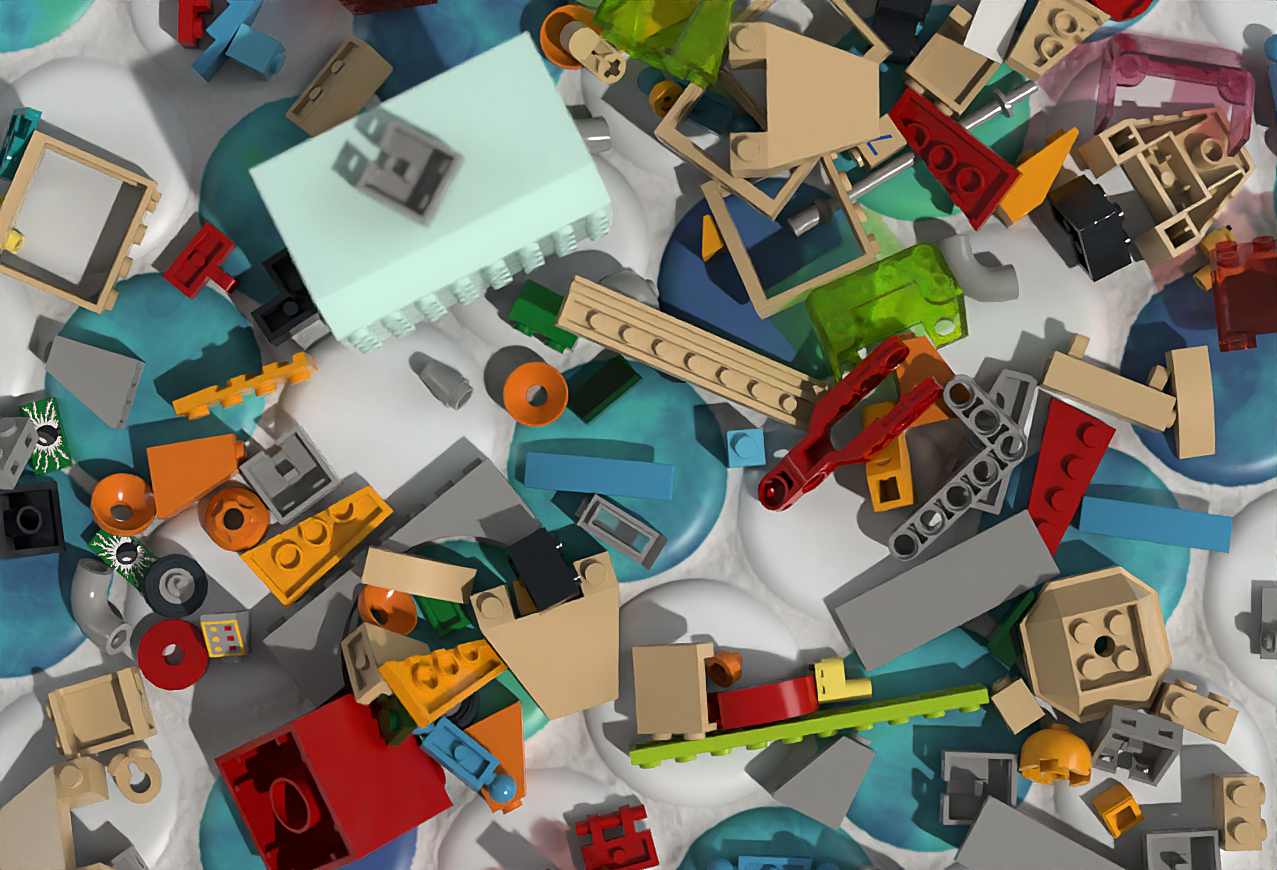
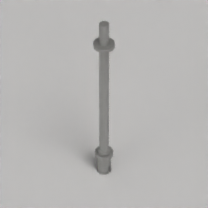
(824, 210)

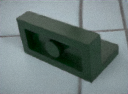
(604, 389)
(1004, 639)

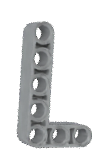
(965, 475)

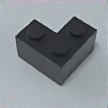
(897, 24)
(1092, 226)
(292, 308)
(542, 571)

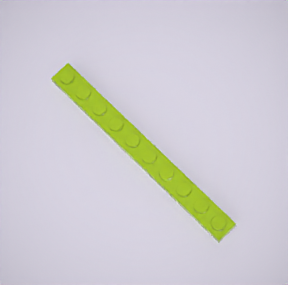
(824, 723)

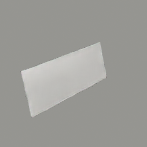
(994, 27)

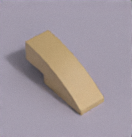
(1192, 387)
(418, 575)

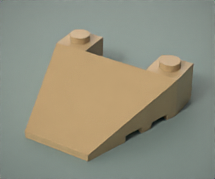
(815, 99)
(1178, 171)
(566, 654)
(38, 819)

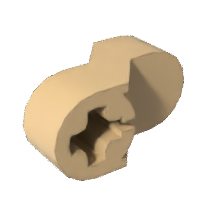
(581, 40)

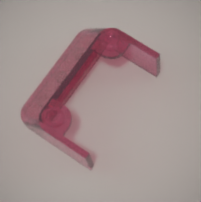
(1133, 57)

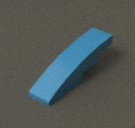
(223, 32)
(599, 476)
(1156, 524)

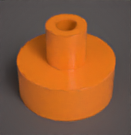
(724, 668)

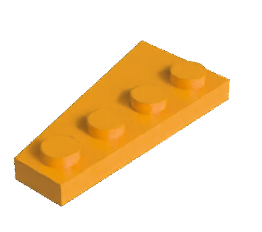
(198, 403)
(310, 550)
(442, 679)

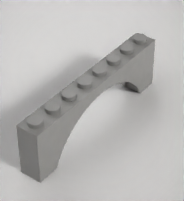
(475, 506)

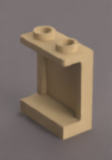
(949, 71)
(369, 649)
(672, 690)
(101, 713)

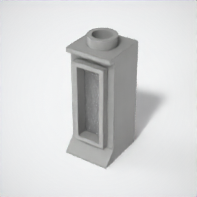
(620, 530)

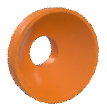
(551, 32)
(531, 375)
(126, 491)
(255, 523)
(394, 607)

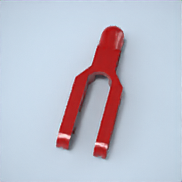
(816, 457)

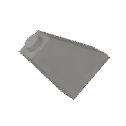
(96, 377)
(828, 780)

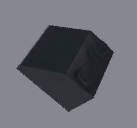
(30, 521)

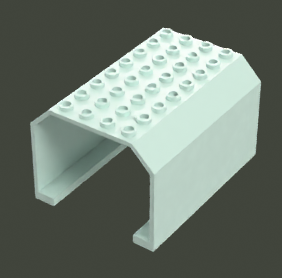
(514, 203)

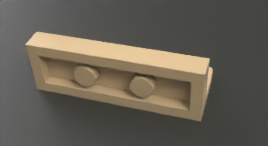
(340, 88)

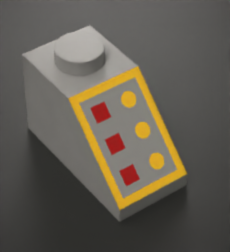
(227, 635)

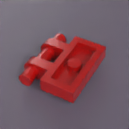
(625, 852)

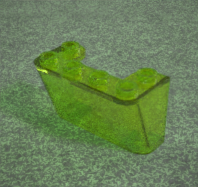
(670, 33)
(883, 301)

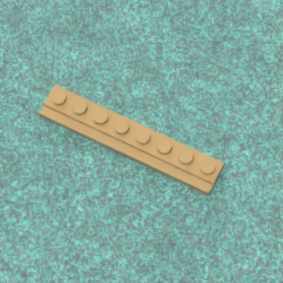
(689, 353)

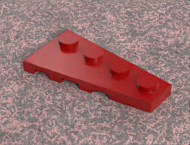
(960, 161)
(1064, 468)

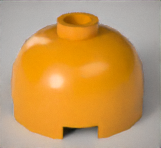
(1056, 756)

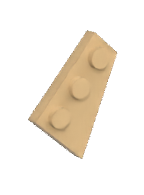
(1052, 33)

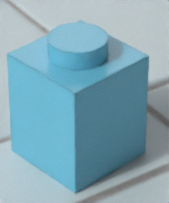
(256, 52)
(745, 448)

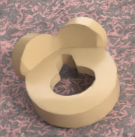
(120, 769)

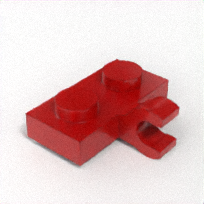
(202, 262)

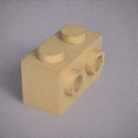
(1198, 714)
(1238, 811)

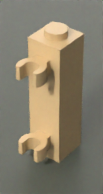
(1107, 391)

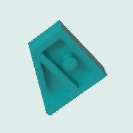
(16, 140)

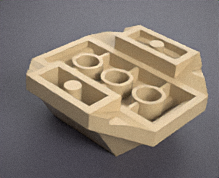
(1060, 638)

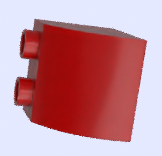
(331, 787)

